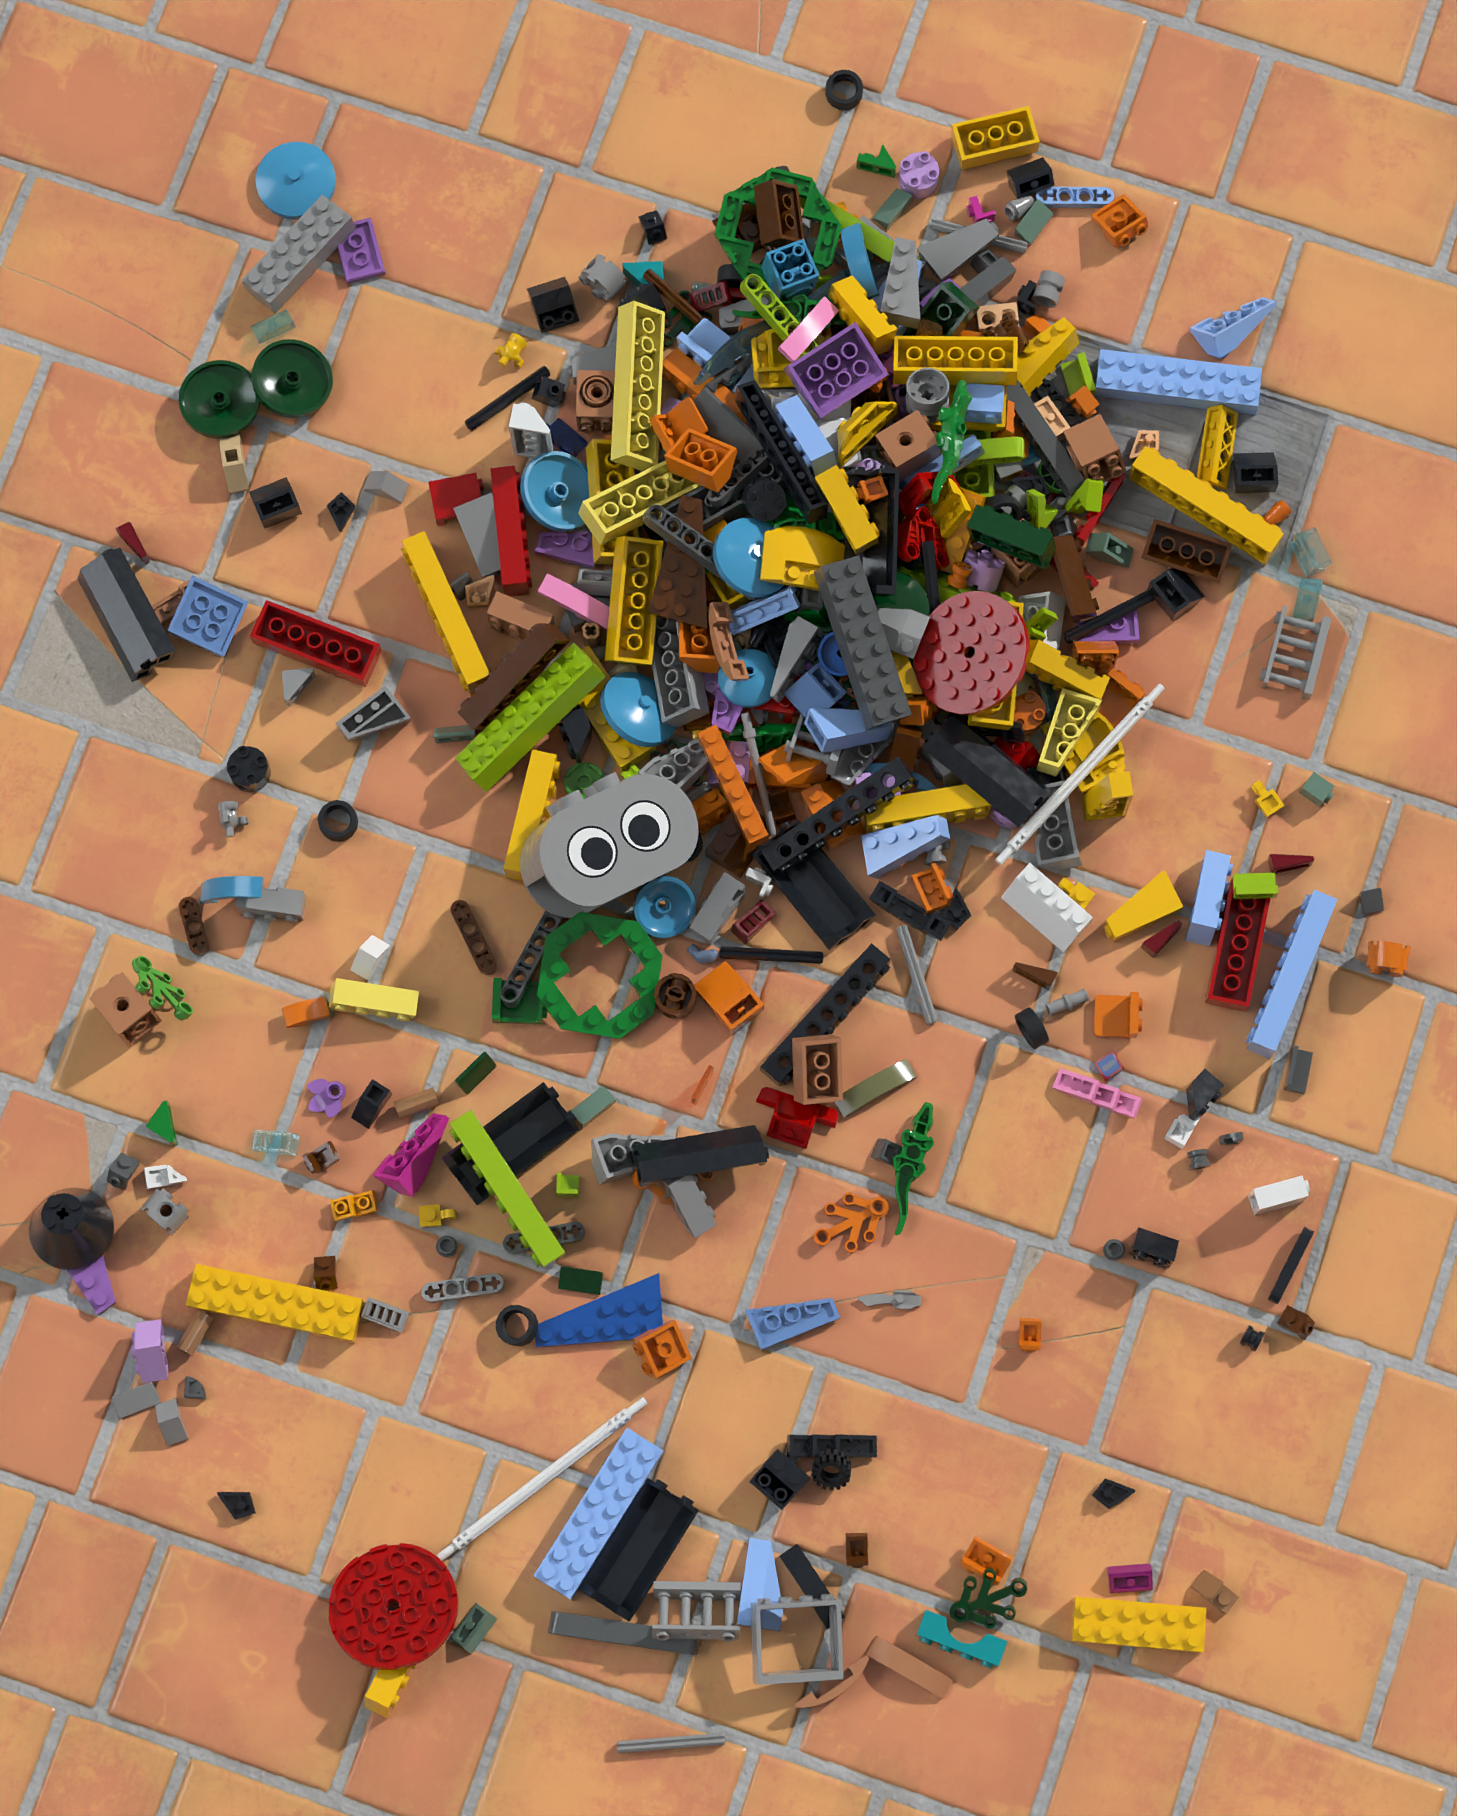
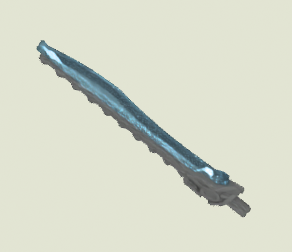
(741, 342)

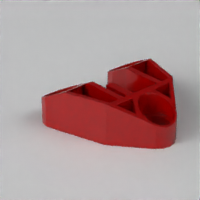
(914, 531)

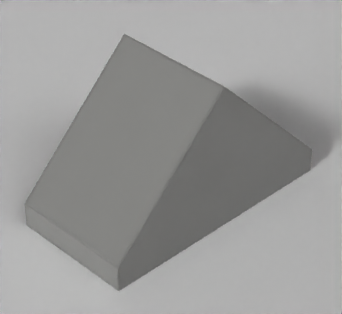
(386, 485)
(295, 683)
(171, 1422)

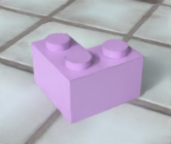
(150, 1351)

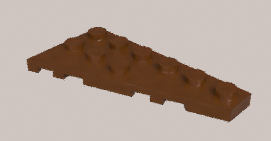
(681, 580)

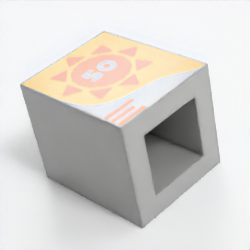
(1006, 471)

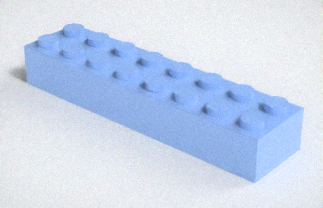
(1177, 381)
(1292, 973)
(598, 1513)

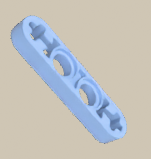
(1074, 193)

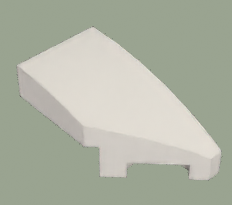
(1181, 1130)
(162, 1176)

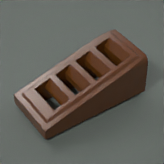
(1037, 975)

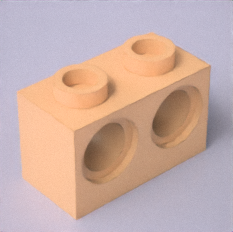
(995, 314)

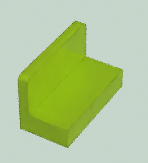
(1077, 374)
(1254, 886)

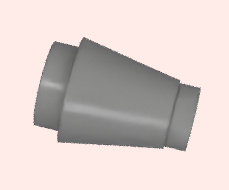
(1017, 207)

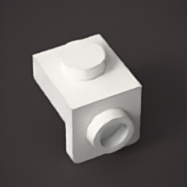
(758, 877)

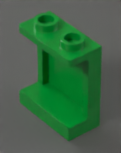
(527, 1012)

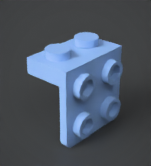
(702, 341)
(985, 403)

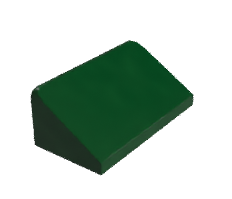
(475, 1073)
(580, 1280)

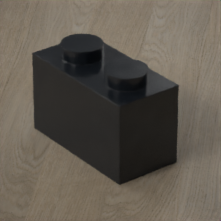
(1030, 178)

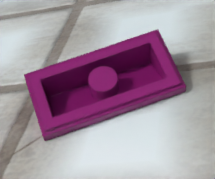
(1130, 1578)

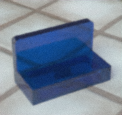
(566, 438)

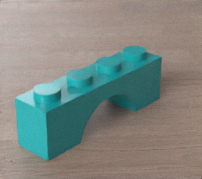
(934, 1629)

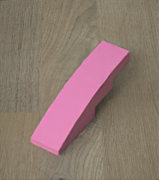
(808, 329)
(575, 601)
(1097, 1093)

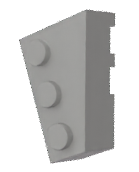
(274, 904)
(717, 908)
(690, 1204)

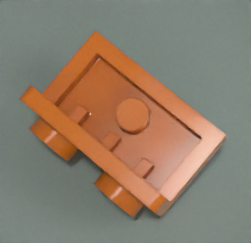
(710, 810)
(932, 889)
(982, 1556)

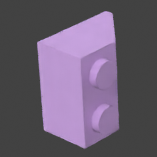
(741, 757)

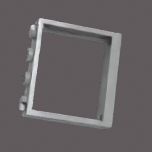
(805, 1675)

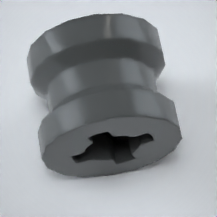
(1198, 1159)

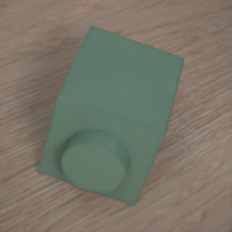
(1317, 790)

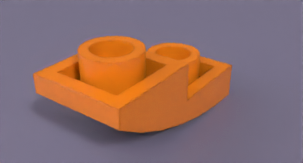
(305, 1011)

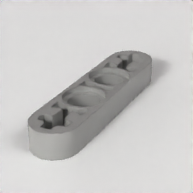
(463, 1291)

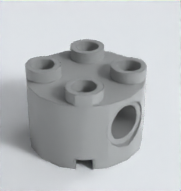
(603, 278)
(156, 1201)

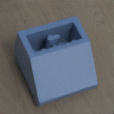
(815, 690)

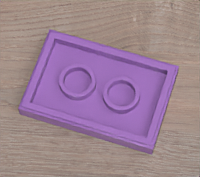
(361, 253)

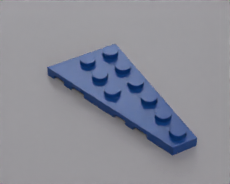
(607, 1319)

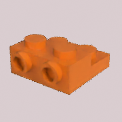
(1120, 221)
(661, 1349)

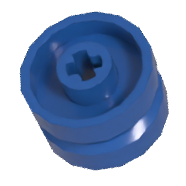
(830, 657)

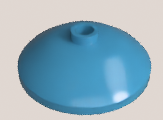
(758, 687)
(671, 917)

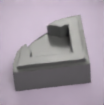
(1232, 1138)
(194, 1389)

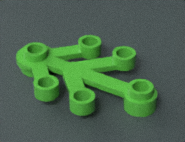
(144, 969)

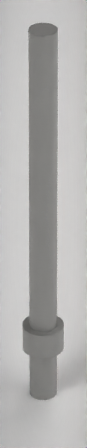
(750, 734)

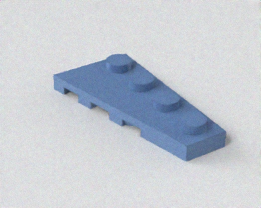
(787, 1321)

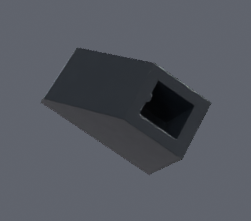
(1201, 1092)
(371, 1104)

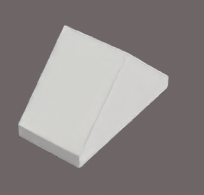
(369, 957)

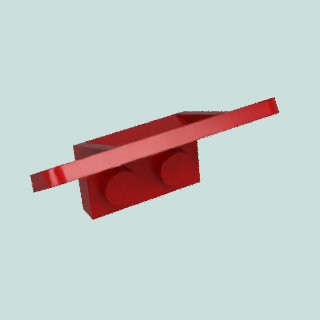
(792, 1120)

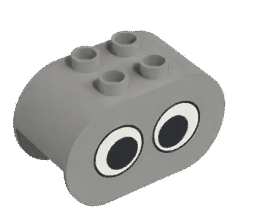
(607, 843)

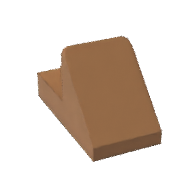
(1215, 1591)

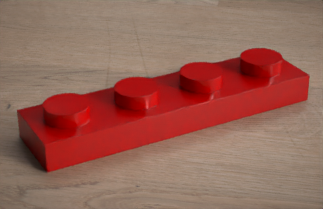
(1094, 517)

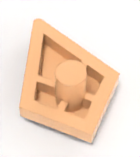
(1144, 438)
(479, 591)

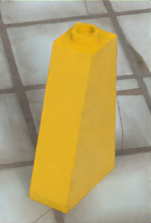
(1148, 906)

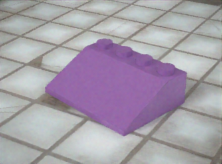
(836, 370)

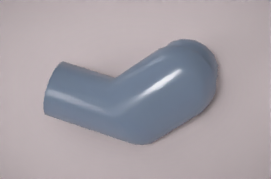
(703, 957)

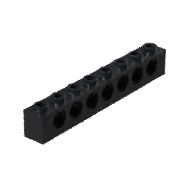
(781, 452)
(775, 851)
(870, 957)

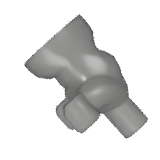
(228, 817)
(935, 854)

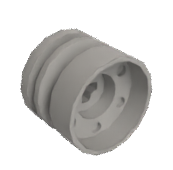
(927, 392)

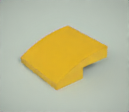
(950, 508)

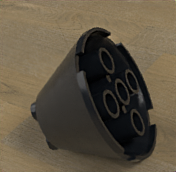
(71, 1228)

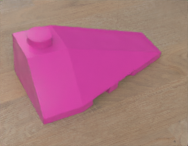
(410, 1165)

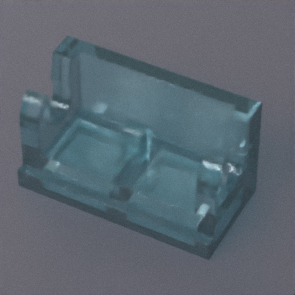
(1310, 552)

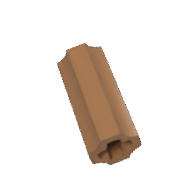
(592, 629)
(416, 1103)
(195, 1332)

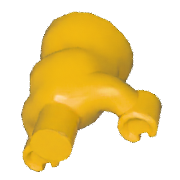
(511, 350)

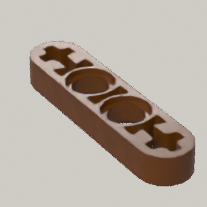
(473, 937)

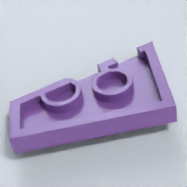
(567, 547)
(1122, 631)
(725, 712)
(95, 1284)

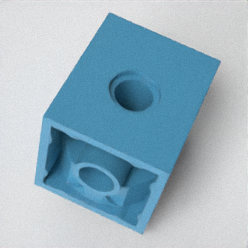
(790, 270)

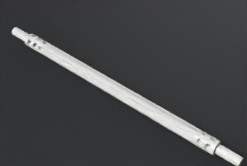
(1079, 774)
(542, 1479)

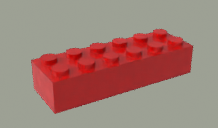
(511, 531)
(315, 643)
(1237, 952)

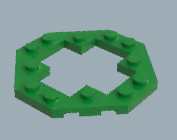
(815, 209)
(554, 968)

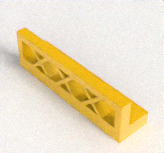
(1214, 444)

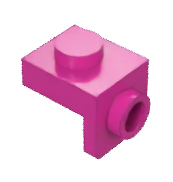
(974, 210)

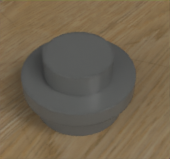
(446, 1246)
(1113, 1249)

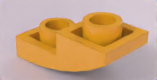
(354, 1205)

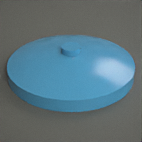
(294, 178)
(555, 489)
(739, 557)
(633, 709)

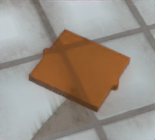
(703, 1083)

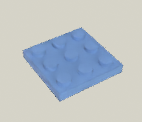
(207, 616)

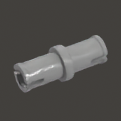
(1067, 1002)

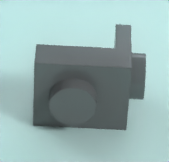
(122, 1171)

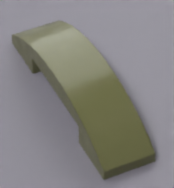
(875, 1087)

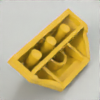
(862, 427)

